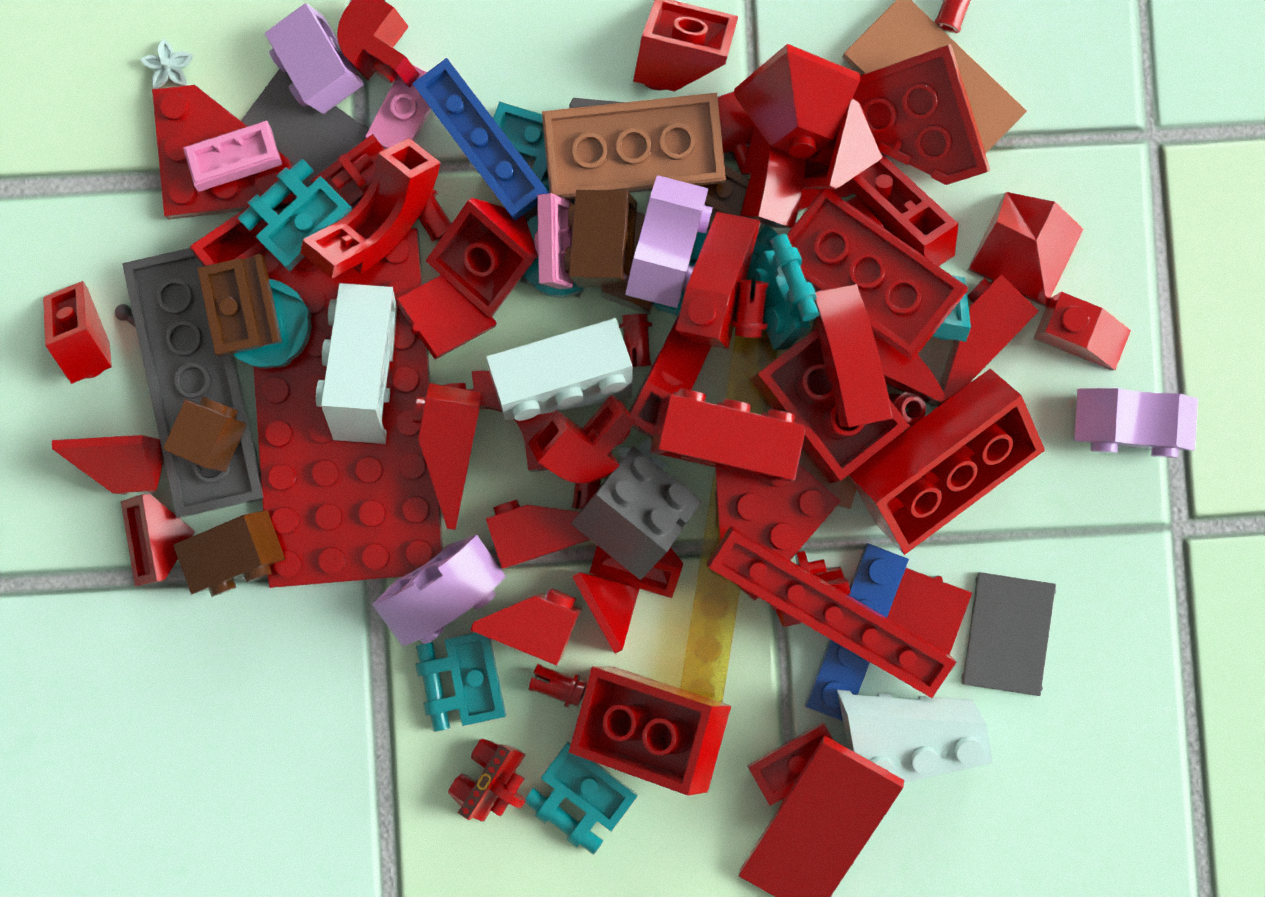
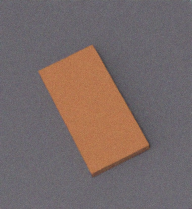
(908, 32)
(633, 143)

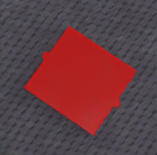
(443, 316)
(929, 608)

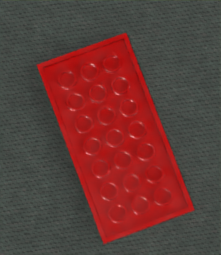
(336, 503)

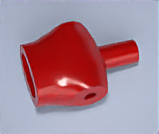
(735, 128)

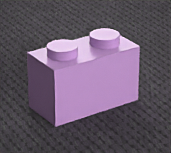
(312, 58)

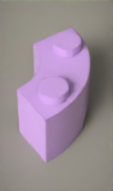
(667, 241)
(1136, 420)
(440, 591)

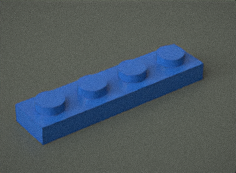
(480, 138)
(840, 669)

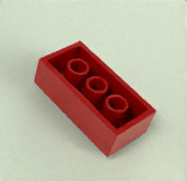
(948, 460)

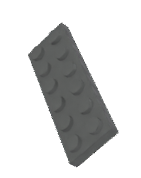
(184, 366)

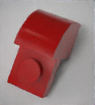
(367, 40)
(584, 452)

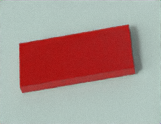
(900, 287)
(821, 824)

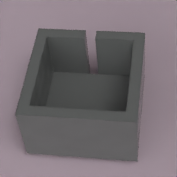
(637, 513)

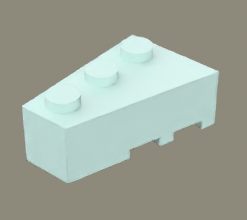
(358, 362)
(562, 372)
(915, 735)

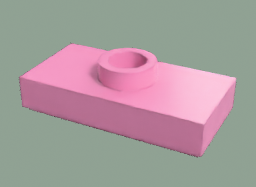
(400, 114)
(232, 156)
(552, 240)

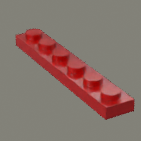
(830, 612)

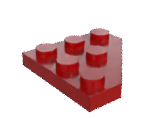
(924, 116)
(188, 117)
(771, 511)

